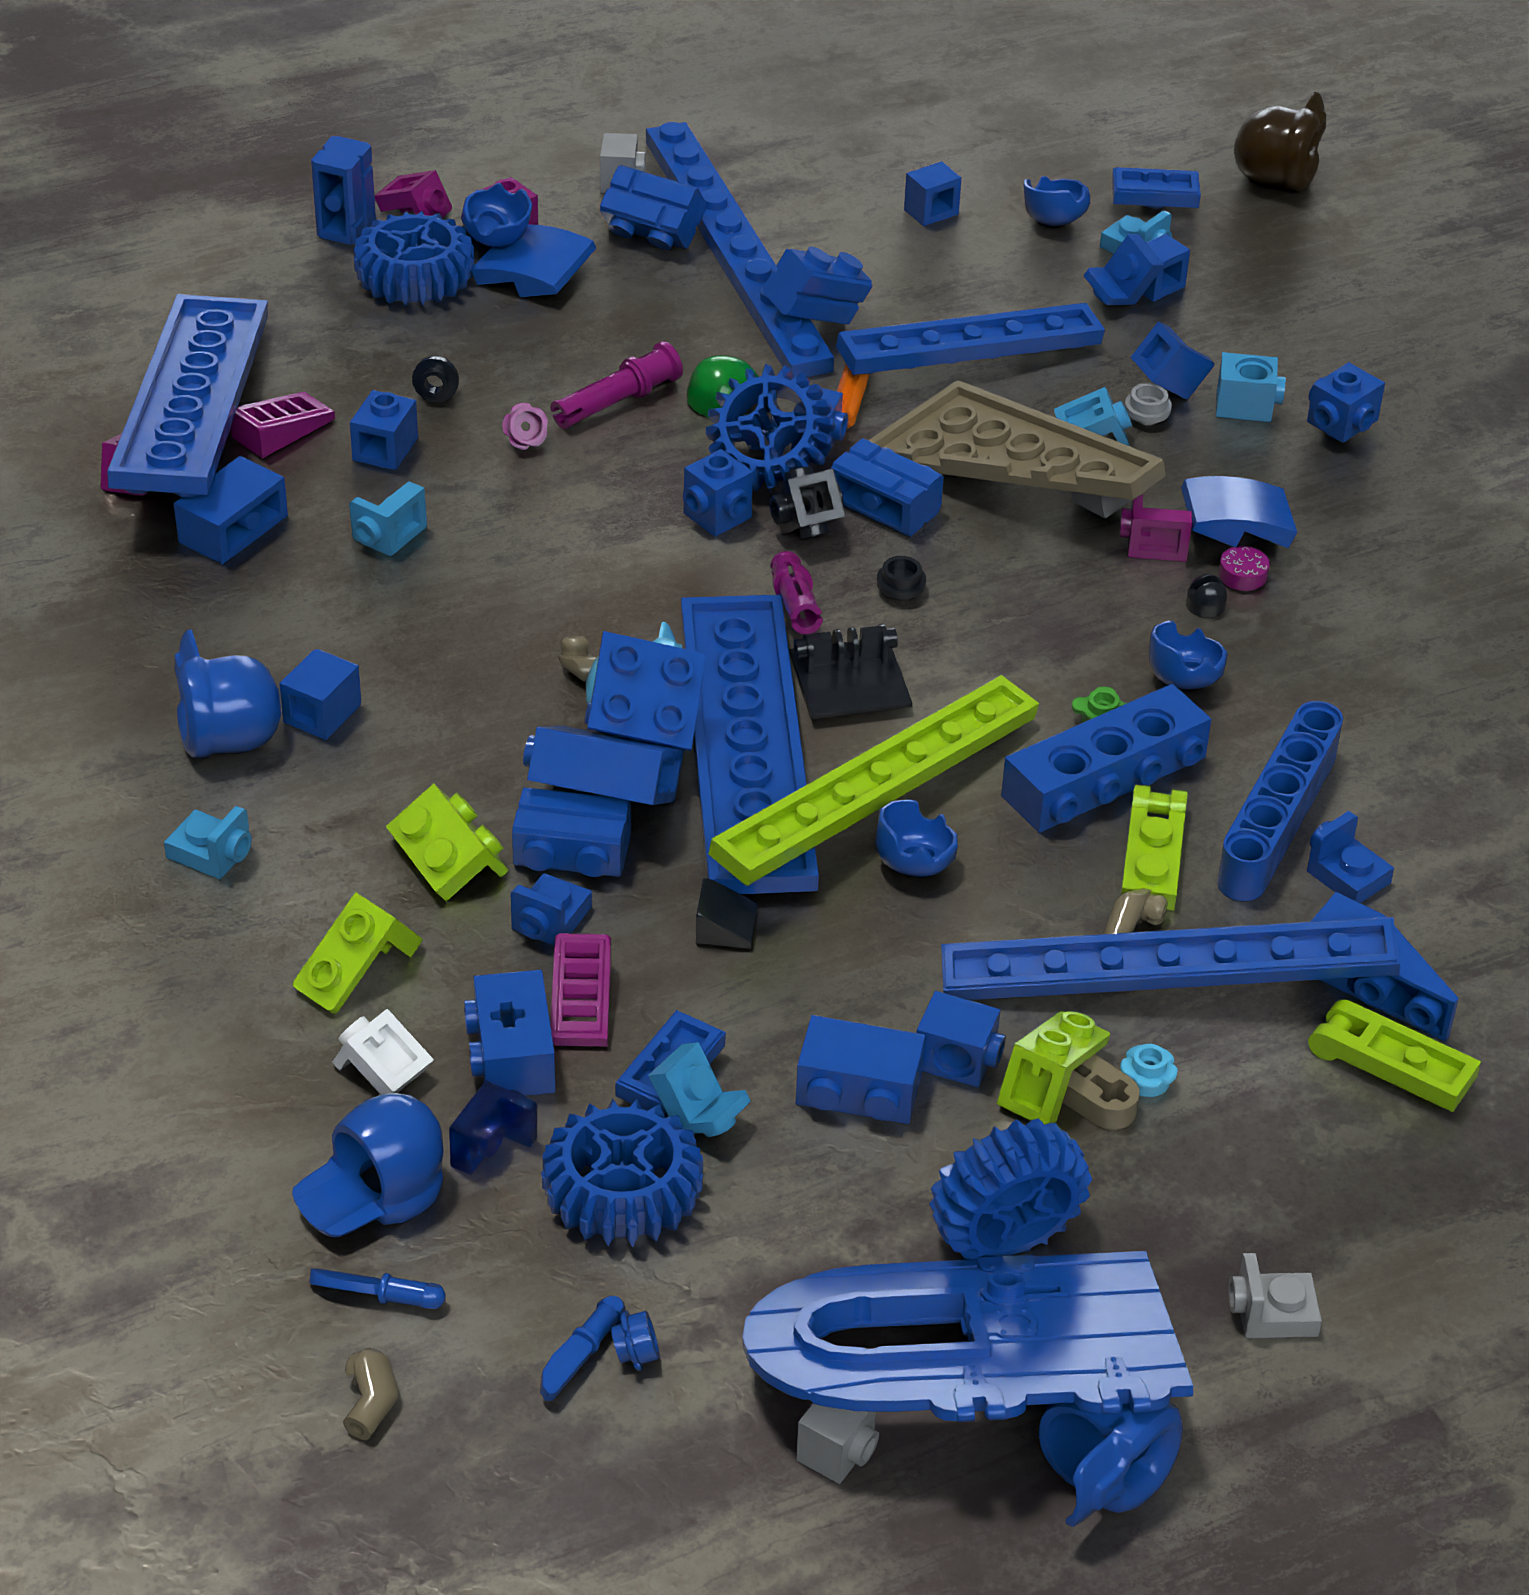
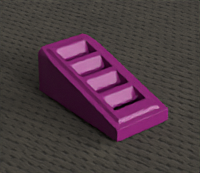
(278, 422)
(581, 958)

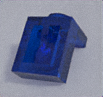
(486, 1120)

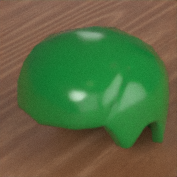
(711, 377)

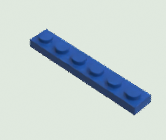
(969, 338)

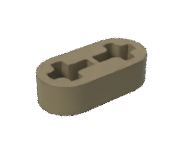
(1098, 1081)

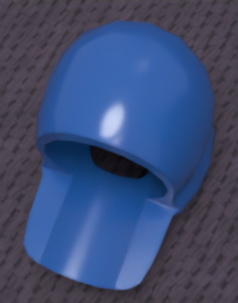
(224, 702)
(404, 1146)
(1110, 1457)

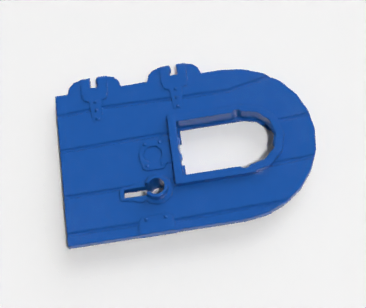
(1034, 1326)

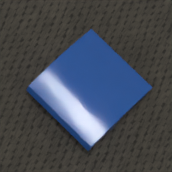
(536, 262)
(1234, 505)

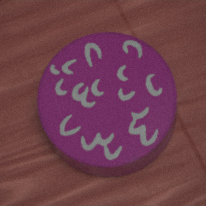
(1244, 568)

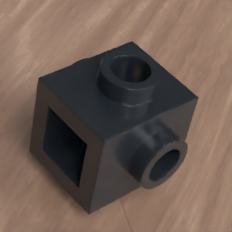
(821, 499)

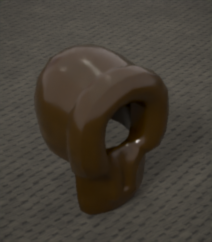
(1281, 145)

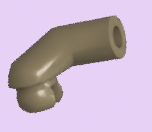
(576, 656)
(1135, 907)
(378, 1391)

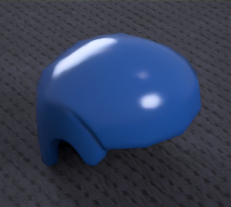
(1056, 201)
(496, 215)
(1185, 660)
(912, 842)

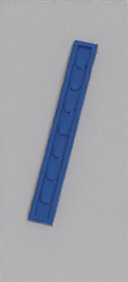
(1171, 959)

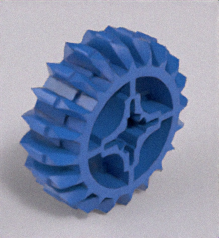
(413, 258)
(808, 429)
(1010, 1190)
(622, 1191)

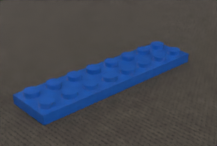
(189, 396)
(745, 726)

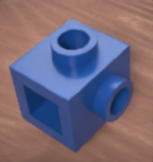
(1345, 402)
(718, 492)

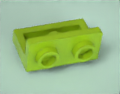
(444, 841)

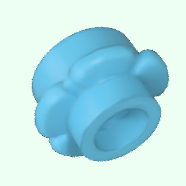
(1150, 1068)

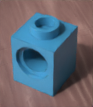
(1248, 387)

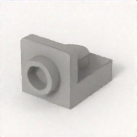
(1274, 1302)

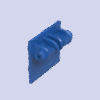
(646, 691)

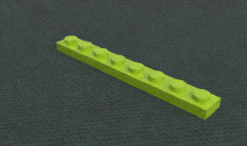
(871, 780)

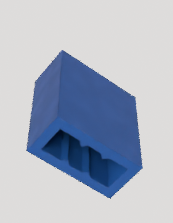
(603, 764)

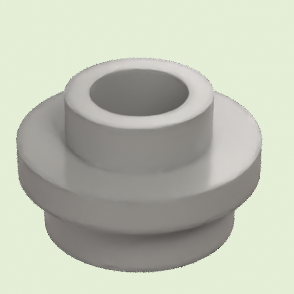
(1148, 404)

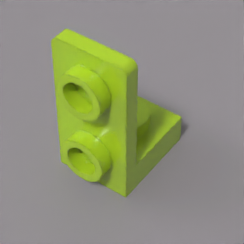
(349, 951)
(1044, 1063)

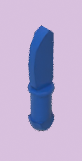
(387, 1288)
(577, 1349)

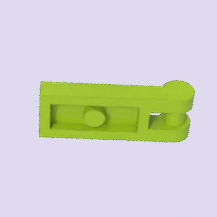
(1155, 843)
(1394, 1054)

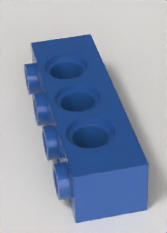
(1105, 757)

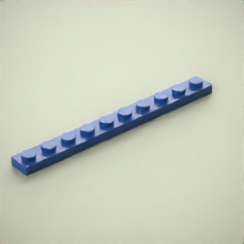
(738, 250)

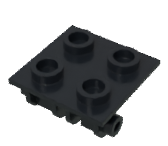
(851, 674)

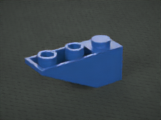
(1413, 995)

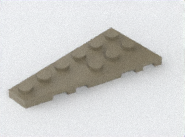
(999, 440)

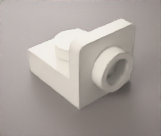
(382, 1052)

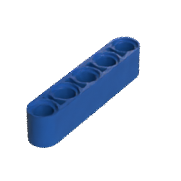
(1279, 801)

